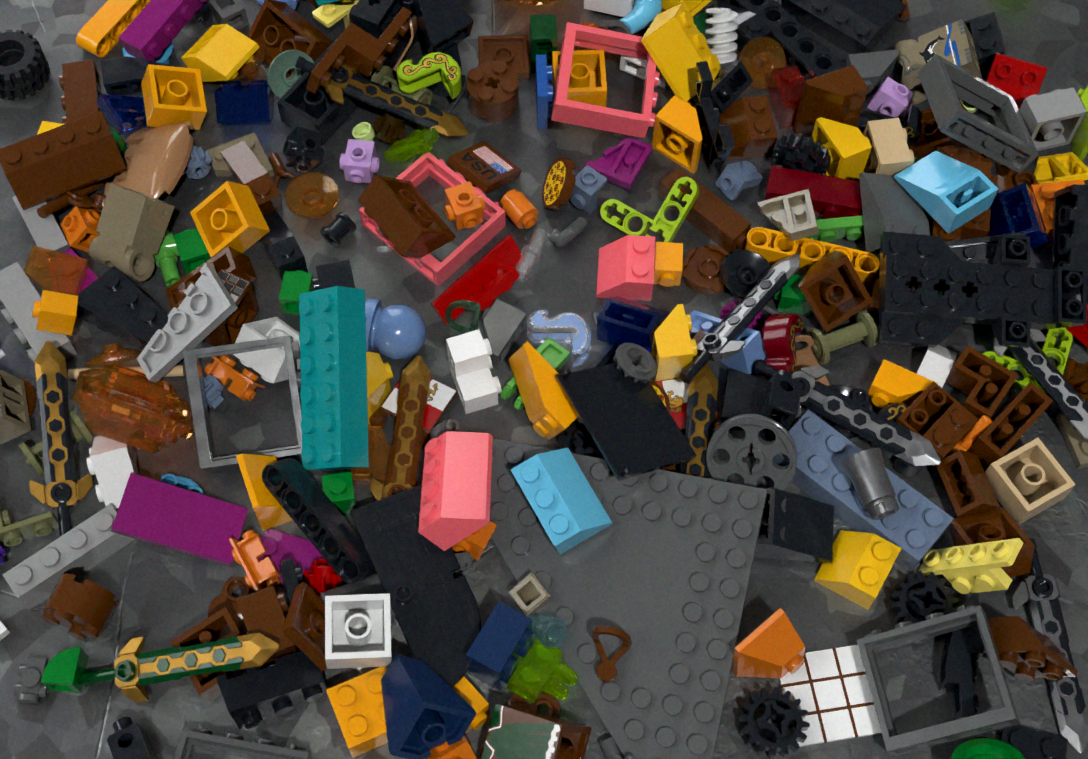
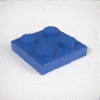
(544, 91)

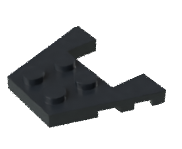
(716, 139)

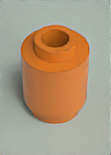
(519, 209)

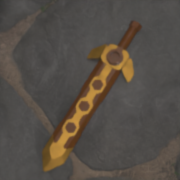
(408, 431)

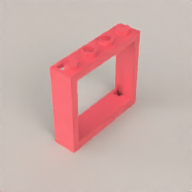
(598, 116)
(428, 265)

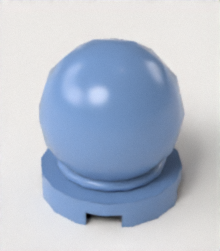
(393, 331)

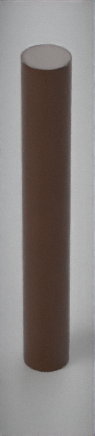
(62, 202)

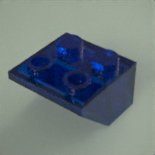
(244, 102)
(1017, 212)
(628, 322)

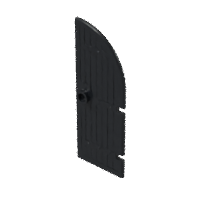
(429, 604)

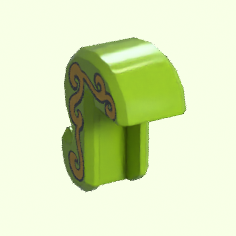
(430, 70)

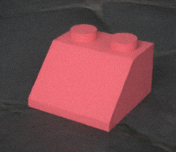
(627, 268)

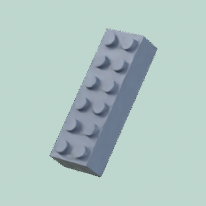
(821, 476)

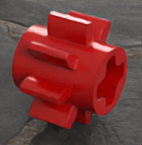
(321, 576)

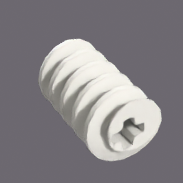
(723, 33)

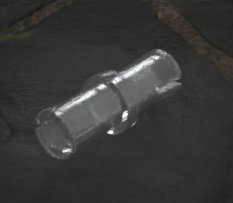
(531, 254)

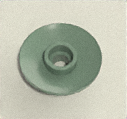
(280, 66)

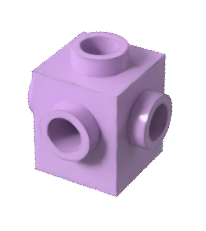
(891, 99)
(359, 161)

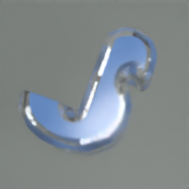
(563, 328)

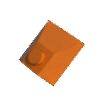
(769, 650)

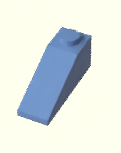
(747, 357)

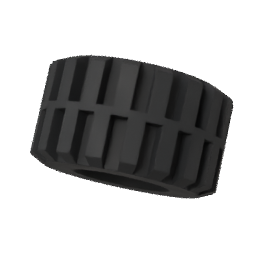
(21, 65)

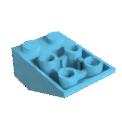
(948, 189)

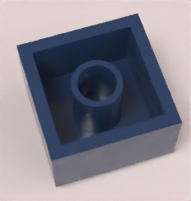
(499, 646)

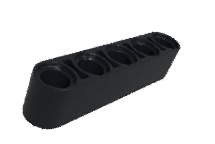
(318, 519)

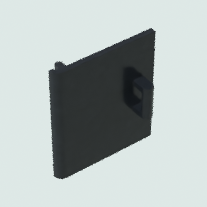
(625, 420)

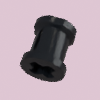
(338, 229)

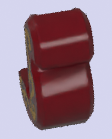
(779, 341)

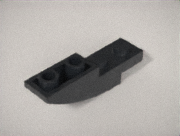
(956, 670)

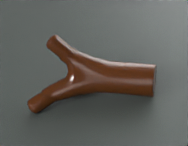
(279, 169)

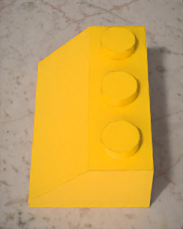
(676, 48)

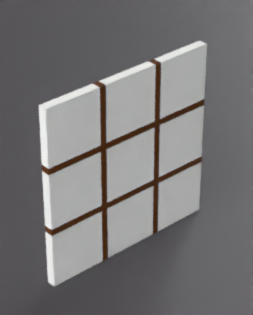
(834, 694)

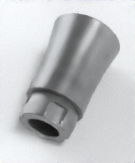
(872, 482)

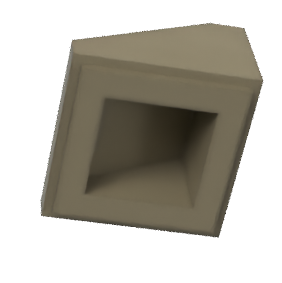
(530, 594)

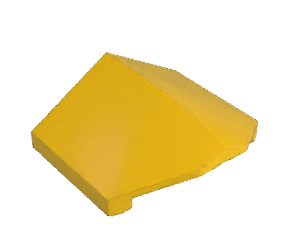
(1060, 168)

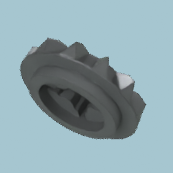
(646, 364)

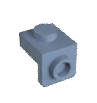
(738, 177)
(586, 188)

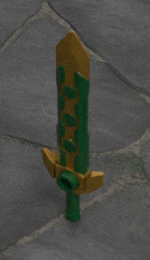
(179, 662)

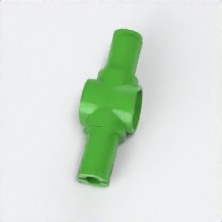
(167, 258)

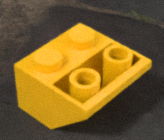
(220, 53)
(672, 345)

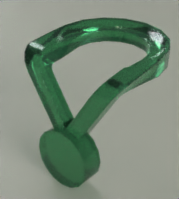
(473, 306)

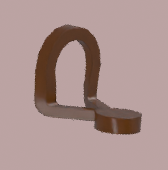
(607, 670)

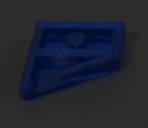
(123, 112)

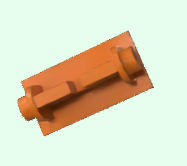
(243, 381)
(247, 553)

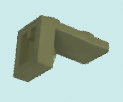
(14, 533)

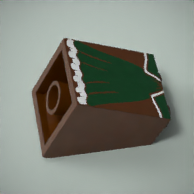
(532, 735)

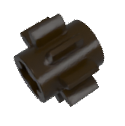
(389, 127)

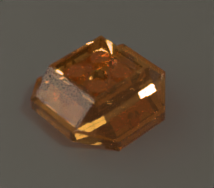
(132, 408)

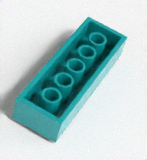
(333, 379)

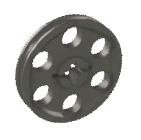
(763, 452)

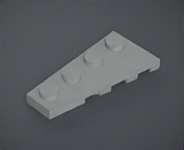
(195, 318)

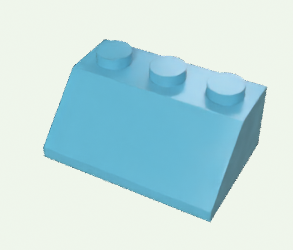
(561, 498)

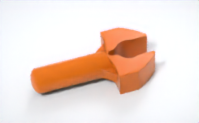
(972, 435)

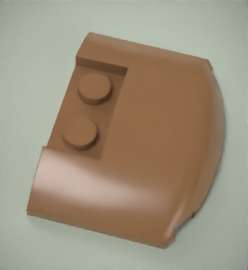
(155, 159)

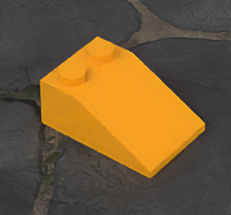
(541, 393)

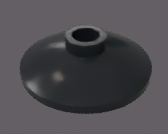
(743, 264)

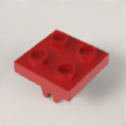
(1016, 77)

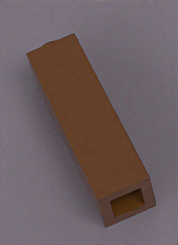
(709, 214)

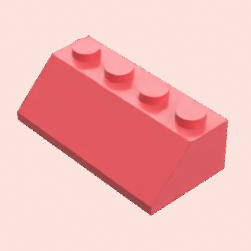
(455, 487)

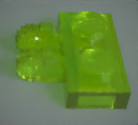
(417, 142)
(535, 673)

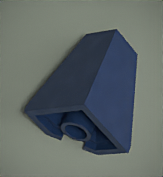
(421, 709)

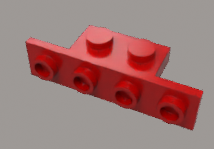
(484, 281)

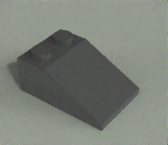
(888, 209)

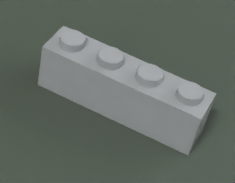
(18, 299)
(69, 554)

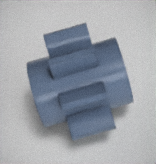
(198, 163)
(212, 391)

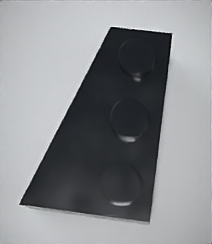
(271, 689)

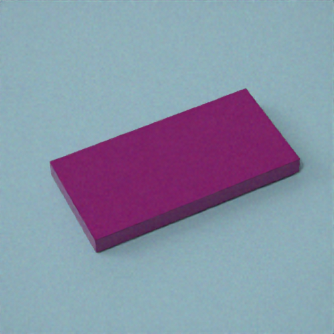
(179, 519)

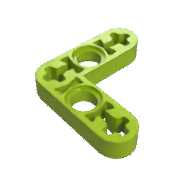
(660, 222)
(1060, 354)

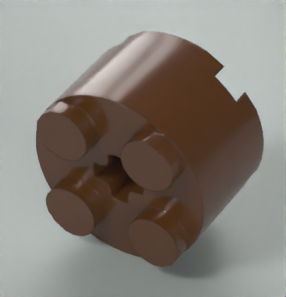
(492, 91)
(80, 607)

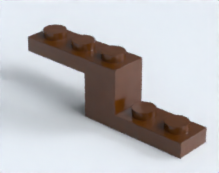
(359, 50)

